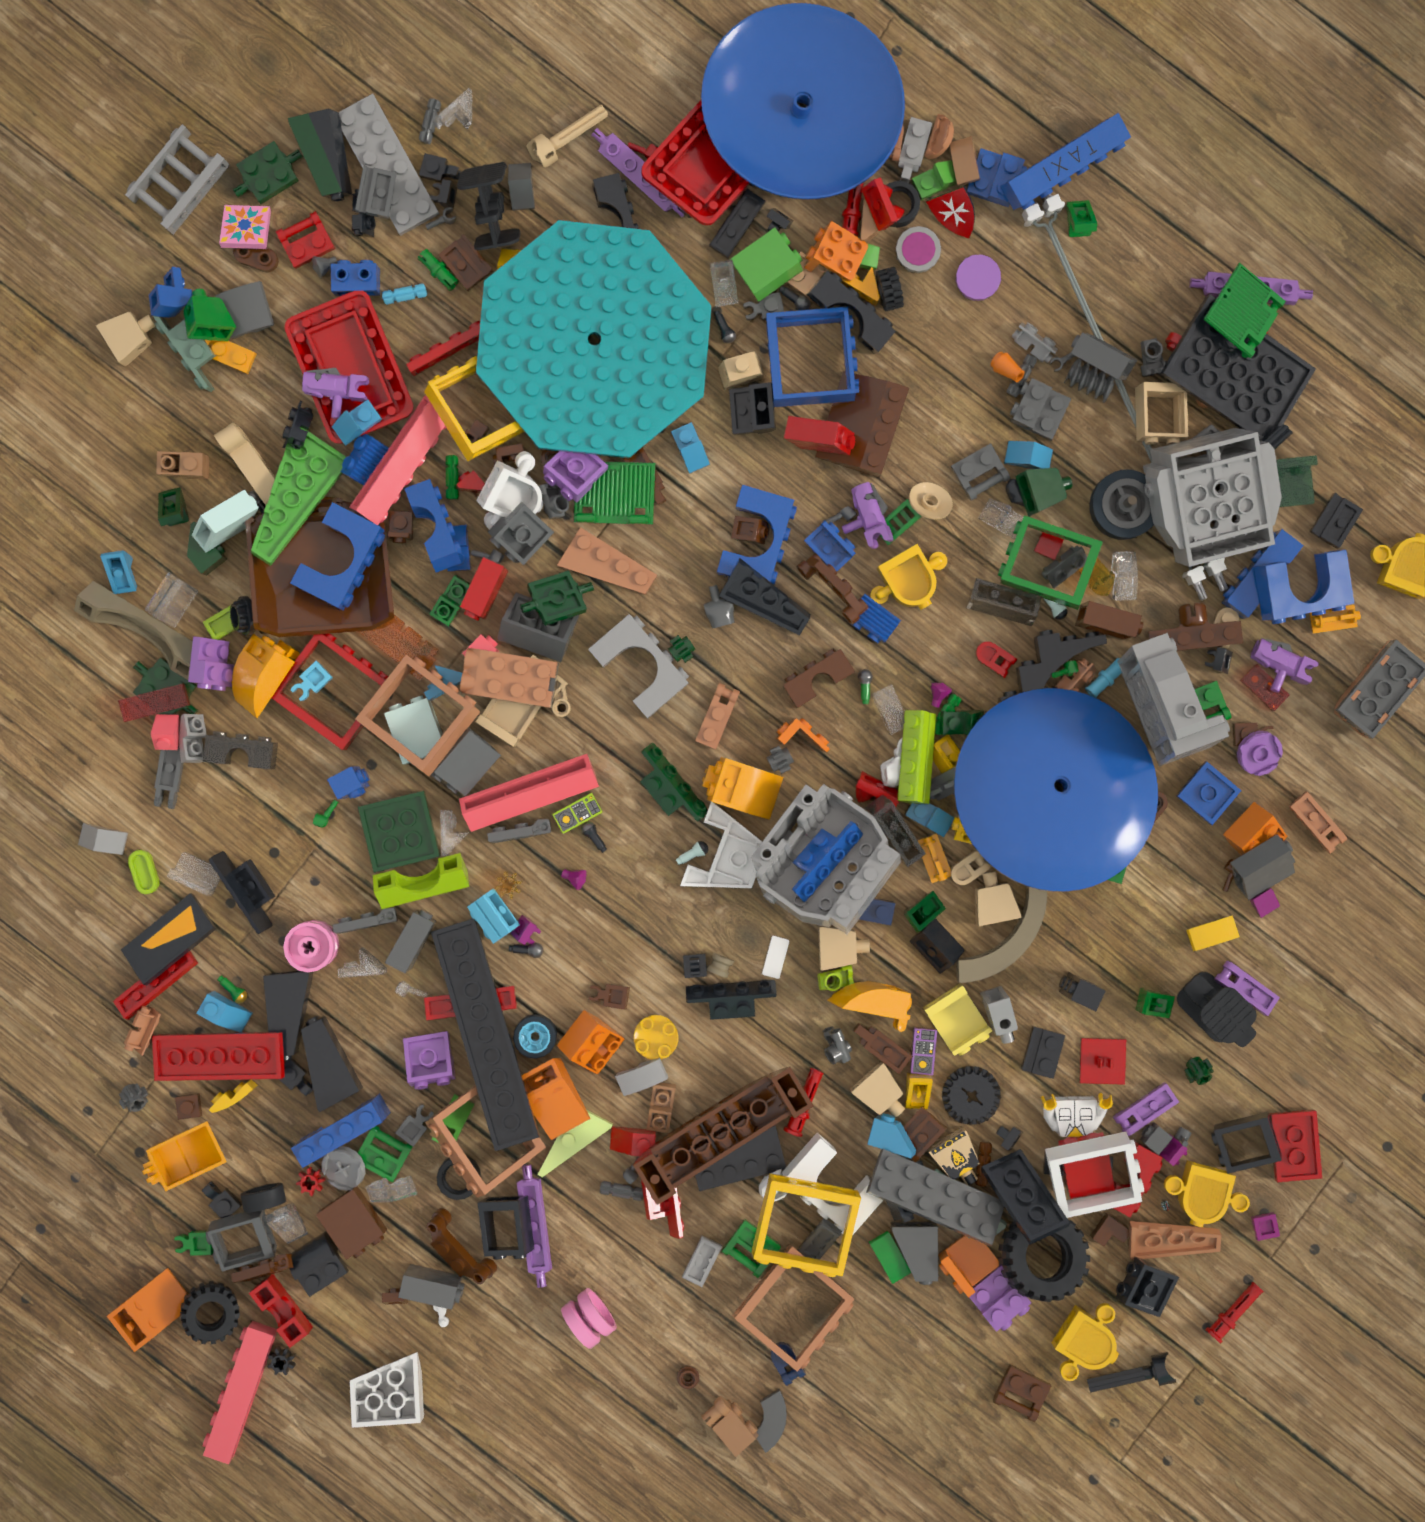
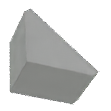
(102, 839)

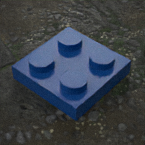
(1208, 793)

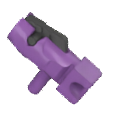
(333, 385)
(871, 511)
(1283, 661)

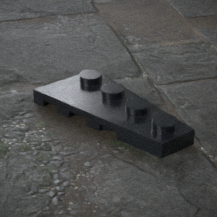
(758, 595)
(751, 1160)

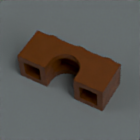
(834, 665)

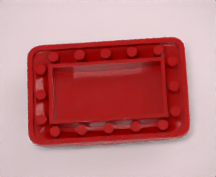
(693, 172)
(350, 338)

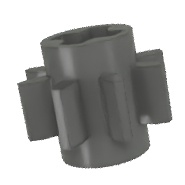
(780, 759)
(133, 1097)

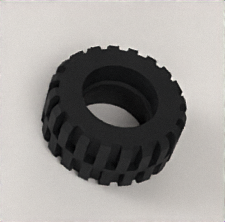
(1062, 1282)

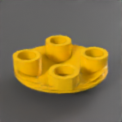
(655, 1037)

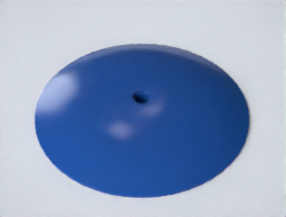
(812, 59)
(1018, 815)

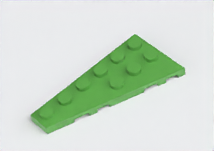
(296, 492)

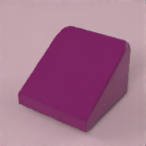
(1265, 902)

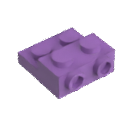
(574, 473)
(210, 664)
(429, 1060)
(998, 1300)

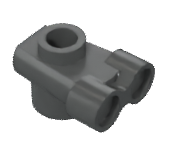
(1152, 364)
(554, 503)
(839, 1048)

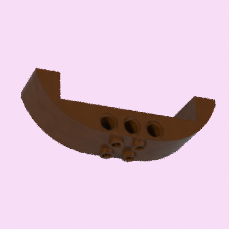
(720, 1131)

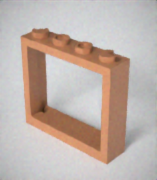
(450, 736)
(461, 1163)
(817, 1340)

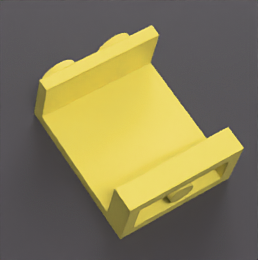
(957, 1020)

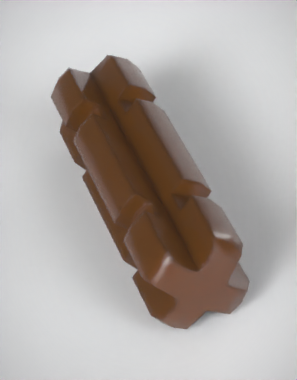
(984, 1158)

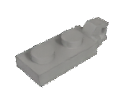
(913, 147)

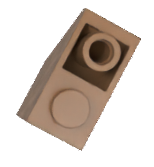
(183, 465)

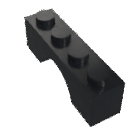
(611, 196)
(873, 330)

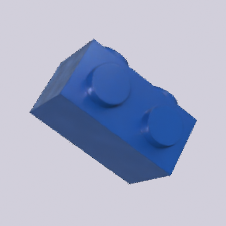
(355, 277)
(349, 783)

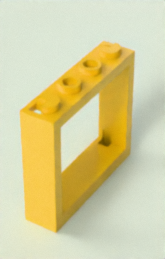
(469, 449)
(813, 1190)

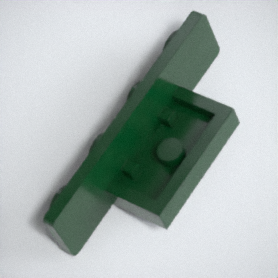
(668, 786)

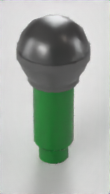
(865, 677)

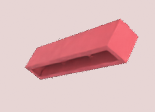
(399, 463)
(528, 792)
(240, 1392)

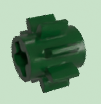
(681, 648)
(1199, 1070)

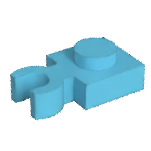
(313, 678)

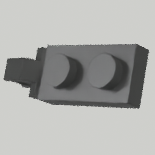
(521, 831)
(367, 920)

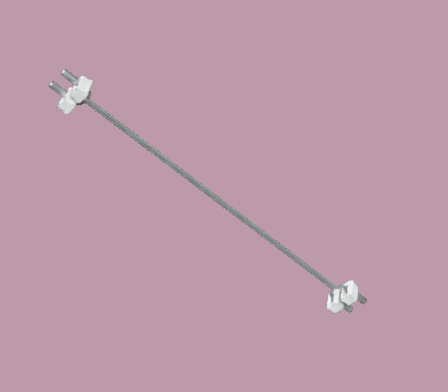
(1051, 207)

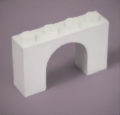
(808, 1166)

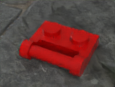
(314, 244)

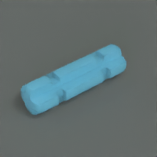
(404, 293)

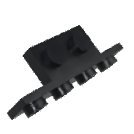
(246, 888)
(731, 999)

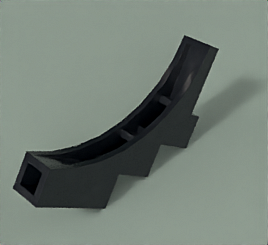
(1050, 655)

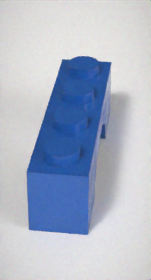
(440, 546)
(1244, 594)

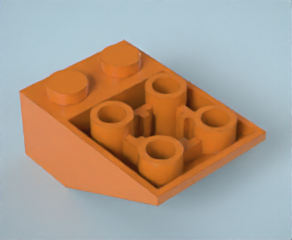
(554, 1098)
(149, 1310)

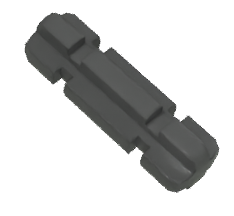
(427, 125)
(1028, 363)
(621, 1190)

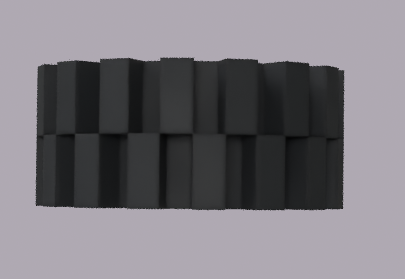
(889, 289)

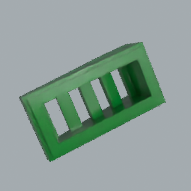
(911, 521)

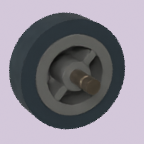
(1121, 505)

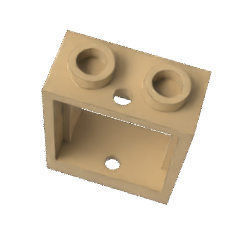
(1180, 412)

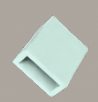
(224, 520)
(414, 726)

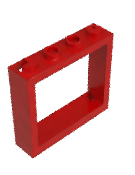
(304, 715)

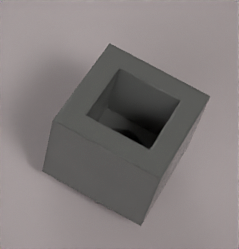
(1155, 1138)

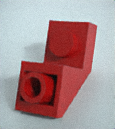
(470, 482)

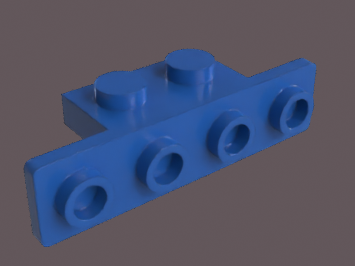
(822, 857)

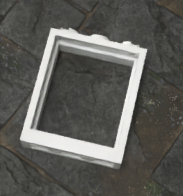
(1090, 1149)

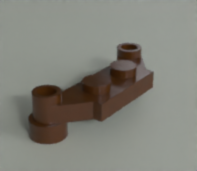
(840, 587)
(454, 1252)

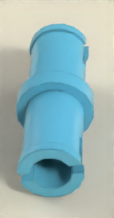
(1105, 679)

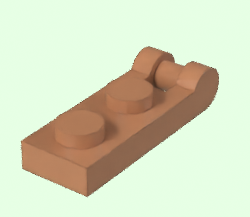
(717, 717)
(1317, 822)

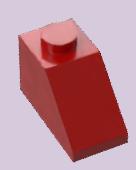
(631, 1140)

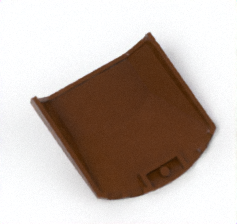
(289, 611)

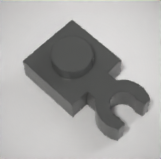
(770, 304)
(412, 1128)

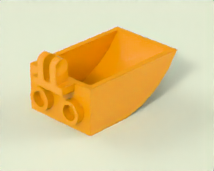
(260, 672)
(742, 787)
(877, 1000)
(183, 1157)

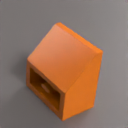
(1253, 829)
(590, 1042)

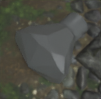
(322, 265)

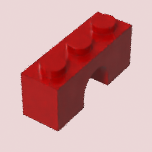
(1149, 1164)
(290, 1319)

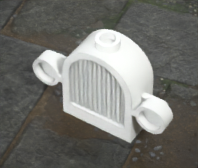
(508, 488)

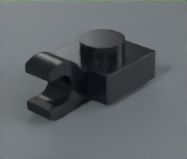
(436, 168)
(295, 1077)
(223, 1203)

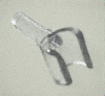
(403, 988)

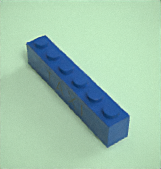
(1066, 161)

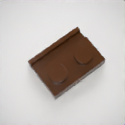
(465, 262)
(923, 1131)

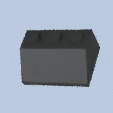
(529, 633)

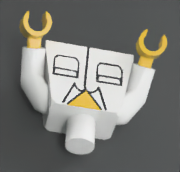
(1075, 1114)

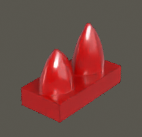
(878, 200)
(868, 786)

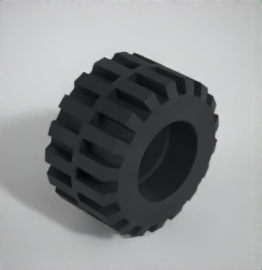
(216, 1330)

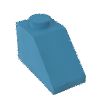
(224, 1012)
(891, 1136)

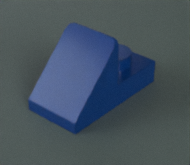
(462, 537)

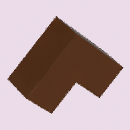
(477, 431)
(1107, 1227)

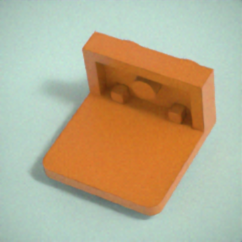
(836, 251)
(787, 730)
(967, 1263)

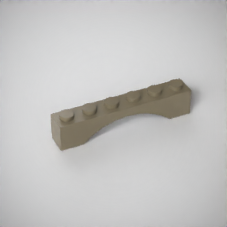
(103, 606)

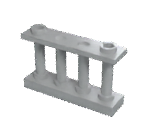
(187, 200)

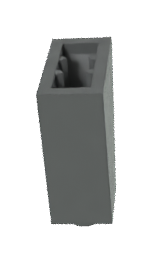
(411, 941)
(919, 1247)

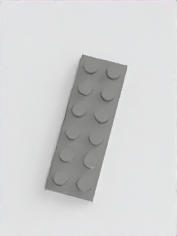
(379, 148)

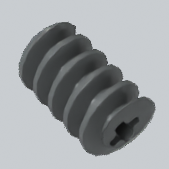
(1090, 380)

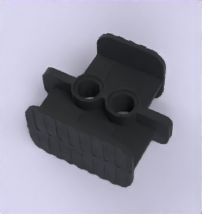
(489, 204)
(1218, 1010)

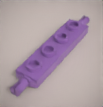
(630, 165)
(1286, 289)
(539, 1259)

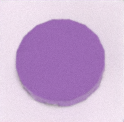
(978, 277)
(1259, 753)

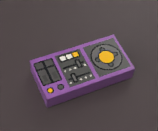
(923, 1051)

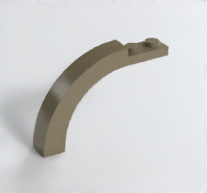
(1012, 948)

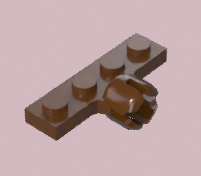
(1198, 632)

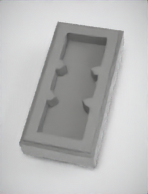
(701, 1261)

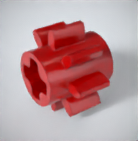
(314, 1176)

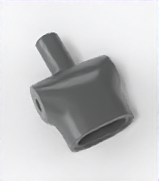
(719, 610)

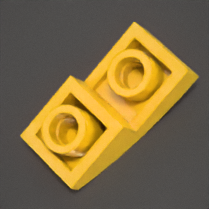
(1212, 933)
(223, 1101)

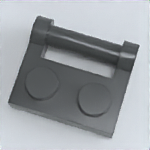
(975, 466)

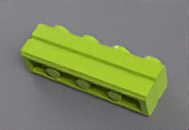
(916, 757)

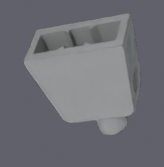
(1000, 1013)

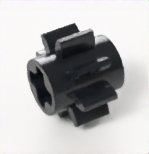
(283, 1354)

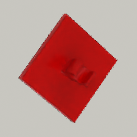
(1102, 1061)

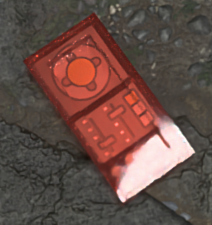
(1260, 684)

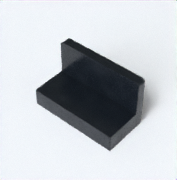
(937, 946)

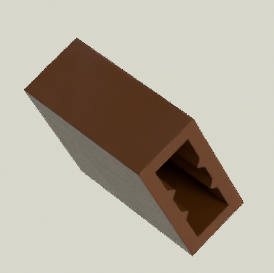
(352, 1223)

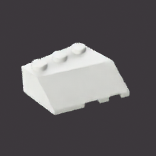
(388, 1394)

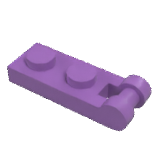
(1254, 992)
(1146, 1109)

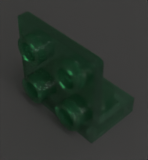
(1296, 480)

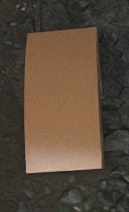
(964, 161)
(661, 1107)

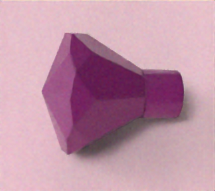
(939, 692)
(576, 878)

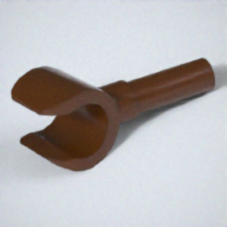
(1230, 876)

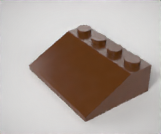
(872, 419)

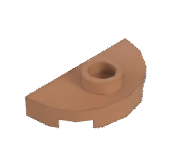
(940, 138)

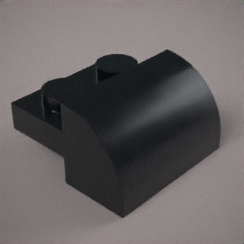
(752, 409)
(317, 1264)

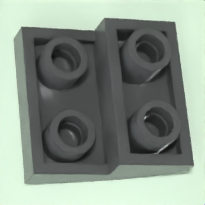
(247, 308)

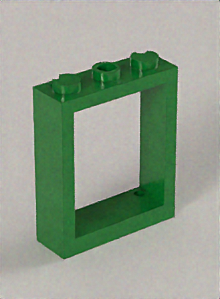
(1047, 593)

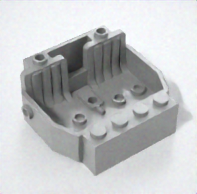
(1186, 499)
(1168, 701)
(870, 855)

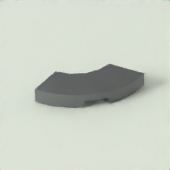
(773, 1420)

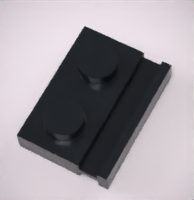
(1336, 520)
(1043, 1052)

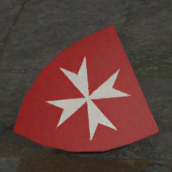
(954, 211)

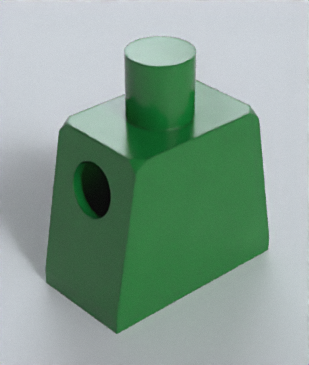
(207, 318)

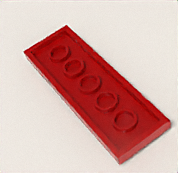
(218, 1056)

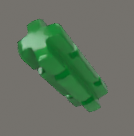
(452, 477)
(953, 701)

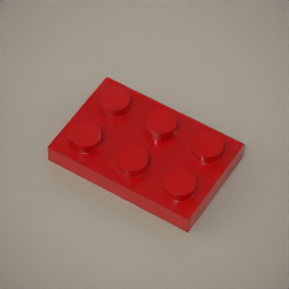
(1299, 1145)

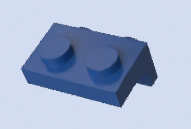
(830, 545)

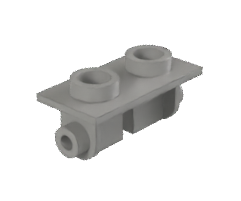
(1042, 345)

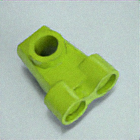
(840, 978)

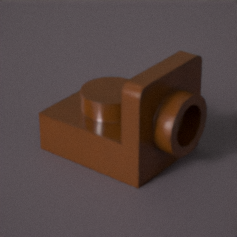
(507, 452)
(400, 526)
(750, 529)

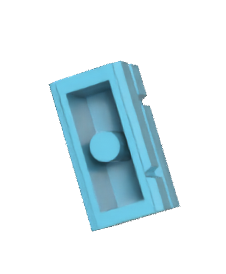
(493, 916)

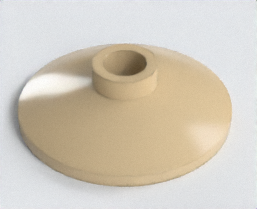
(930, 500)

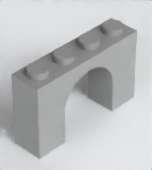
(628, 635)

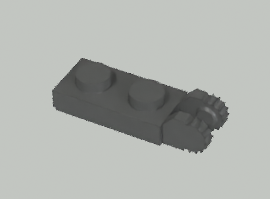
(168, 777)

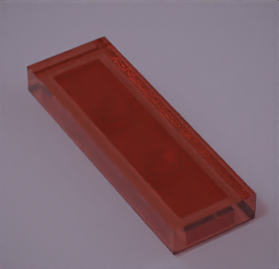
(154, 702)

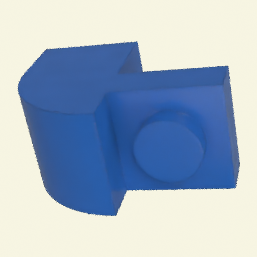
(171, 297)

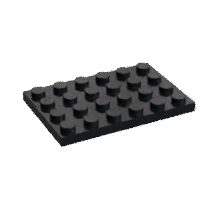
(1245, 391)

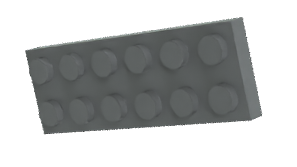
(935, 1197)

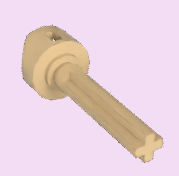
(547, 147)

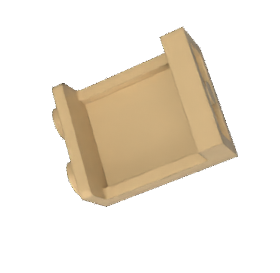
(508, 719)

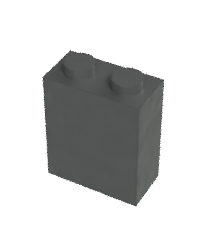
(466, 762)
(1263, 866)
(431, 1286)

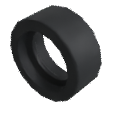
(915, 200)
(445, 1188)
(263, 1197)

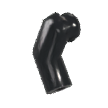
(1013, 492)

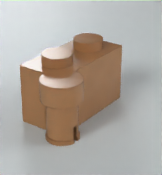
(730, 1425)

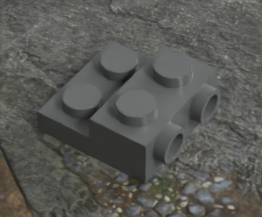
(1039, 409)
(520, 534)

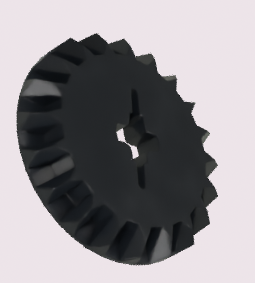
(971, 1079)

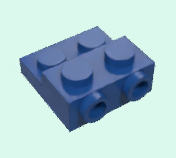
(994, 172)

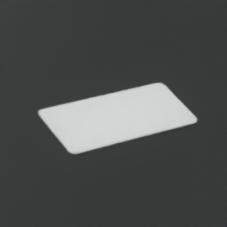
(775, 957)

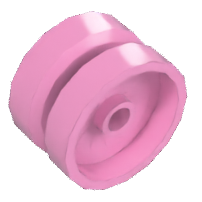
(299, 952)
(588, 1318)

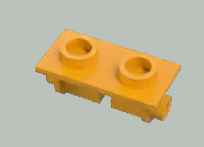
(1335, 620)
(935, 859)

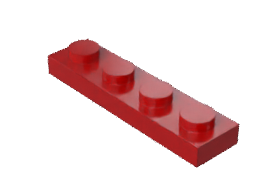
(442, 351)
(141, 995)
(441, 1006)

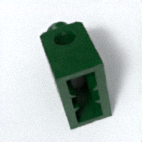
(1042, 488)

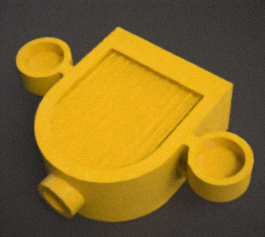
(1403, 566)
(909, 578)
(1205, 1193)
(1086, 1341)

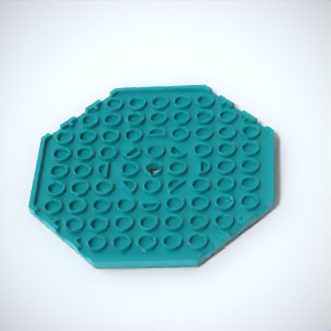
(538, 328)

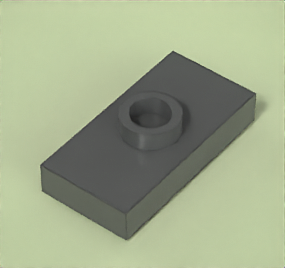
(820, 1240)

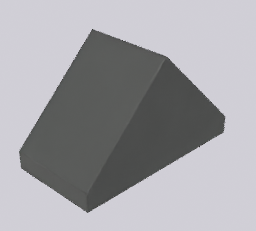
(521, 186)

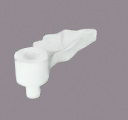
(443, 1320)

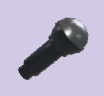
(727, 334)
(589, 830)

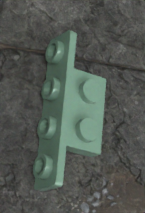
(193, 351)

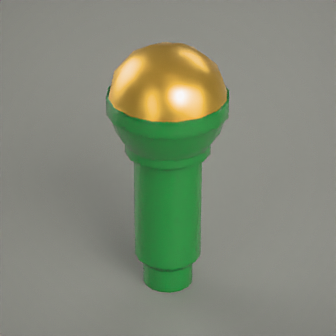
(238, 994)

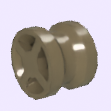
(720, 965)

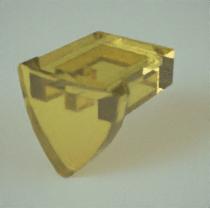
(1101, 579)

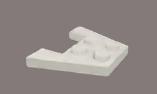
(732, 861)

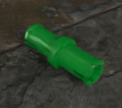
(438, 269)

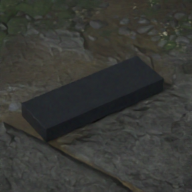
(737, 223)

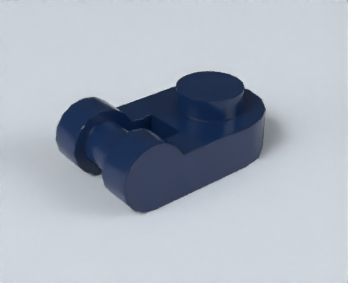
(780, 1364)

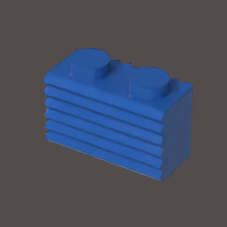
(363, 458)
(876, 621)

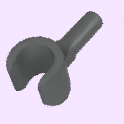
(443, 219)
(1063, 360)
(847, 512)
(495, 556)
(1183, 1135)
(629, 1174)

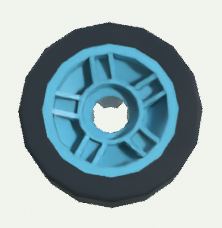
(531, 1047)

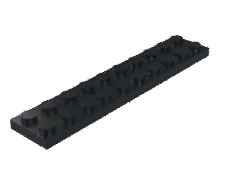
(485, 1035)

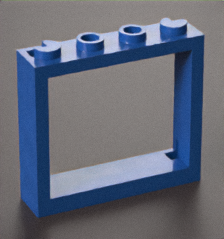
(812, 317)

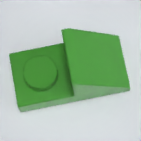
(935, 180)

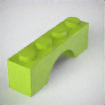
(396, 889)

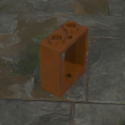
(1109, 620)

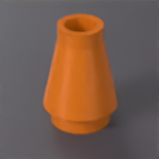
(1004, 365)

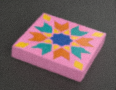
(245, 227)

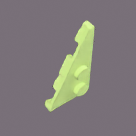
(573, 1141)

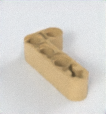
(248, 459)

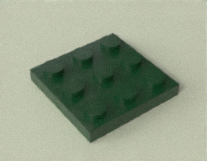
(399, 831)

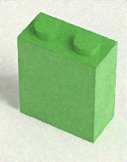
(767, 263)

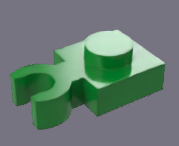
(195, 1242)

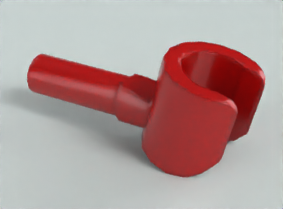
(646, 152)

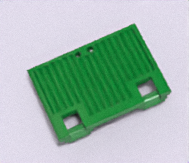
(1243, 310)
(618, 494)

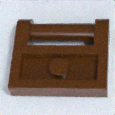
(1026, 1386)

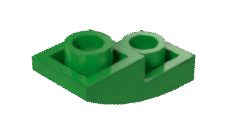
(449, 602)
(890, 1257)

